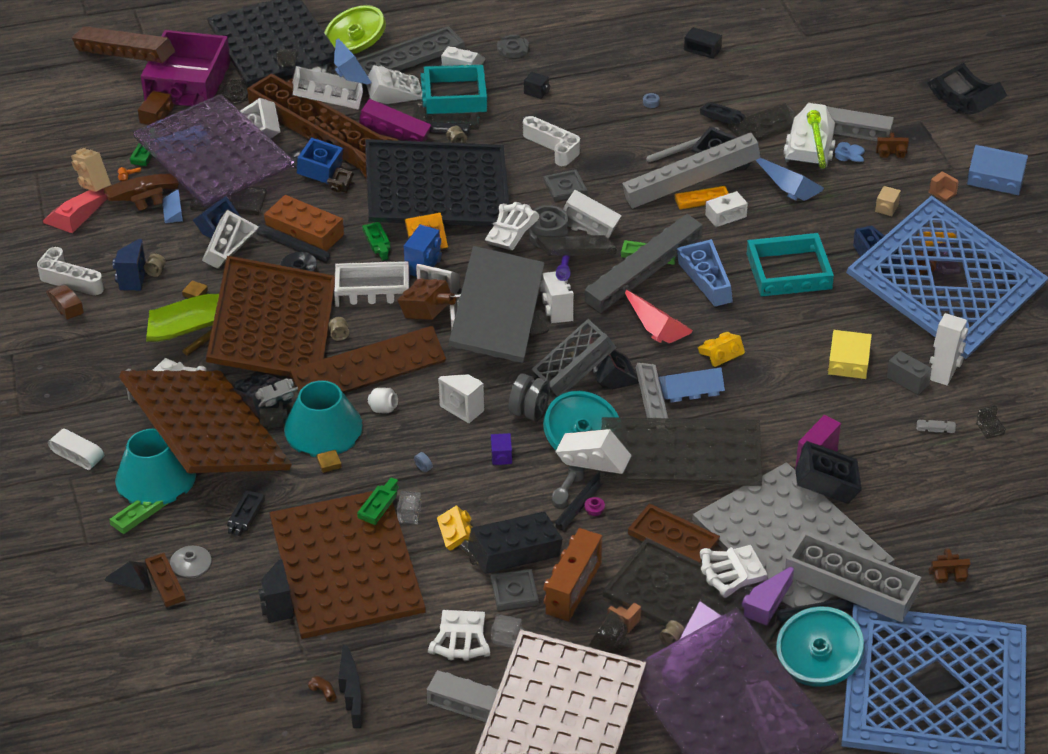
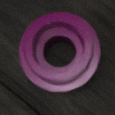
(594, 506)

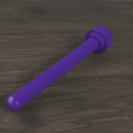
(563, 271)

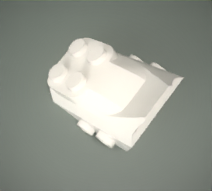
(801, 140)

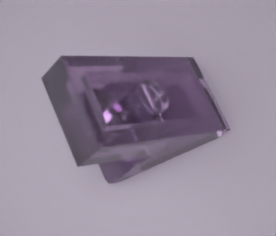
(946, 267)

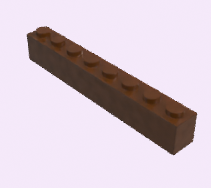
(123, 44)

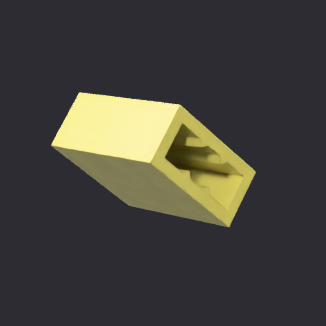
(849, 354)

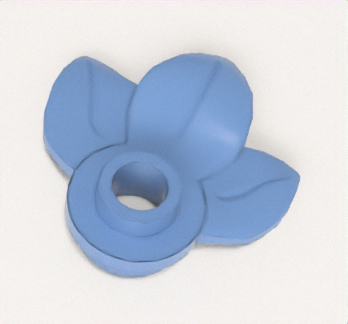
(846, 151)

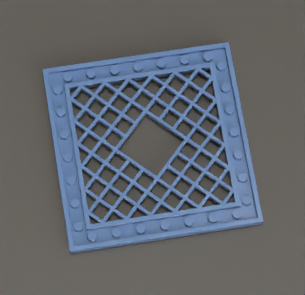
(1027, 277)
(1006, 636)

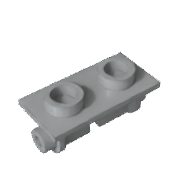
(283, 390)

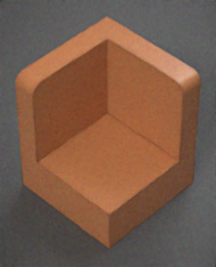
(943, 186)
(631, 616)

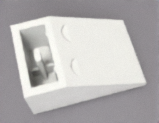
(392, 86)

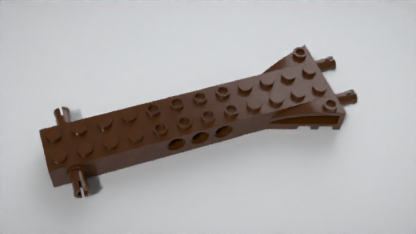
(315, 119)

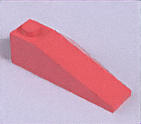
(76, 210)
(656, 321)

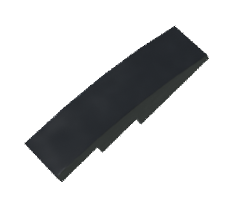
(350, 685)

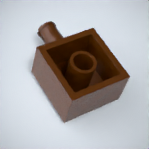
(426, 299)

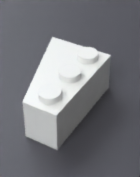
(228, 238)
(557, 298)

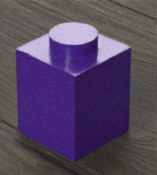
(501, 449)

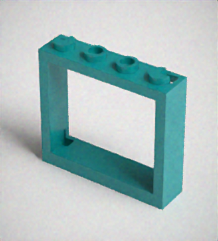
(454, 104)
(789, 245)

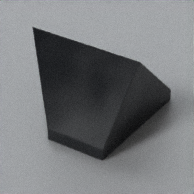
(131, 575)

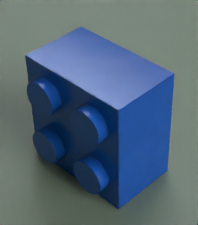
(319, 160)
(422, 248)

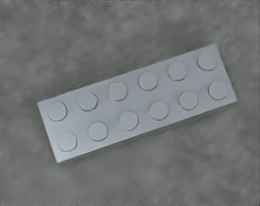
(853, 576)

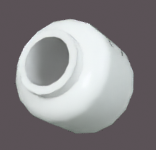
(383, 400)

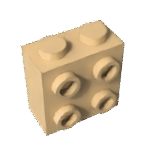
(90, 170)

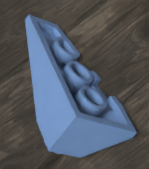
(348, 65)
(790, 182)

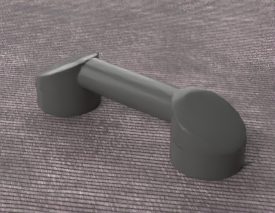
(560, 495)

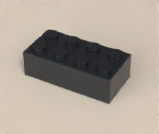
(515, 542)

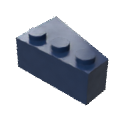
(866, 238)

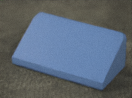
(172, 208)

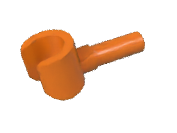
(123, 173)

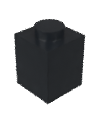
(536, 85)

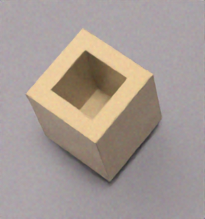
(888, 201)

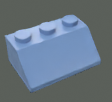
(997, 170)
(692, 384)

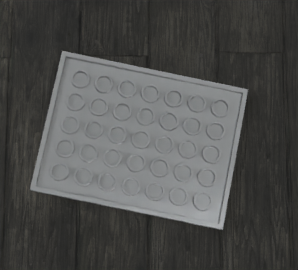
(774, 519)

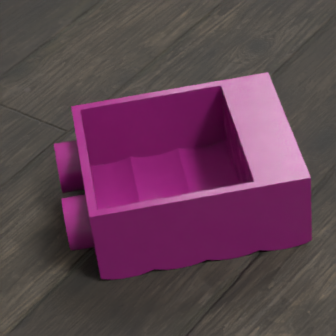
(191, 71)

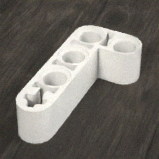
(561, 141)
(55, 271)

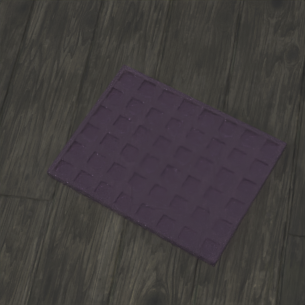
(213, 149)
(731, 695)

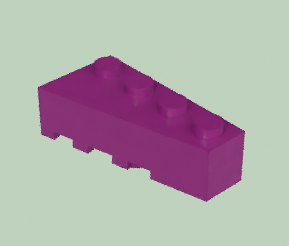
(393, 123)

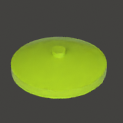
(357, 28)

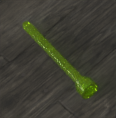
(814, 119)

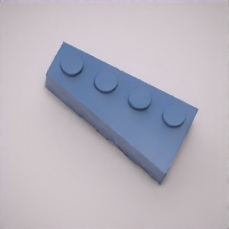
(706, 270)

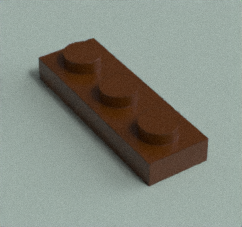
(165, 580)

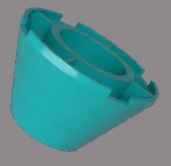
(322, 420)
(151, 470)

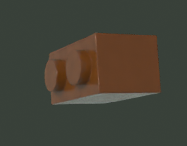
(155, 107)

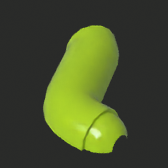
(181, 317)

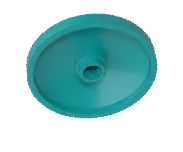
(575, 413)
(820, 646)

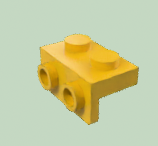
(723, 348)
(454, 527)

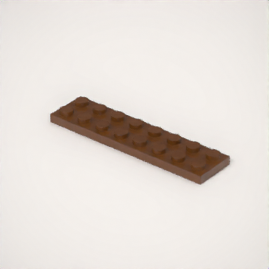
(374, 362)

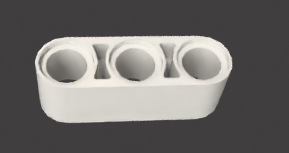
(76, 449)

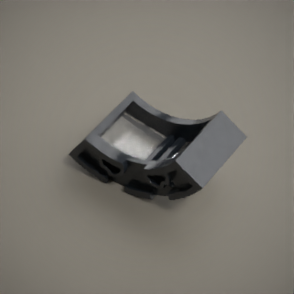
(966, 91)

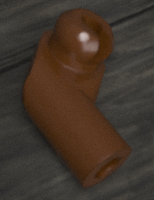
(324, 685)

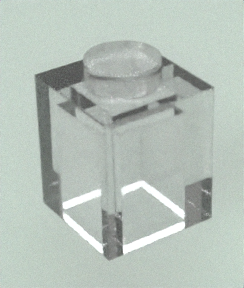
(409, 507)
(505, 630)

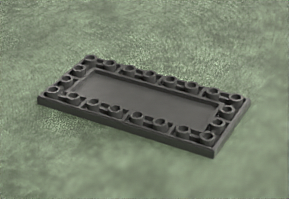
(497, 304)

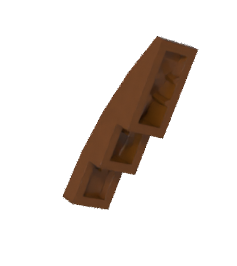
(126, 189)

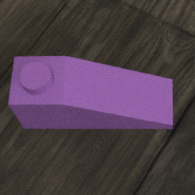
(767, 596)

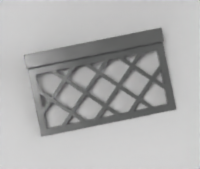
(580, 364)

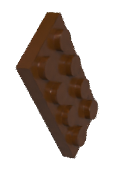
(672, 532)

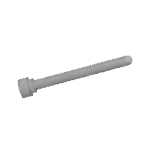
(672, 150)

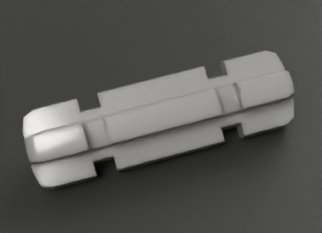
(936, 426)

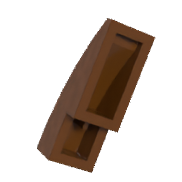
(65, 301)

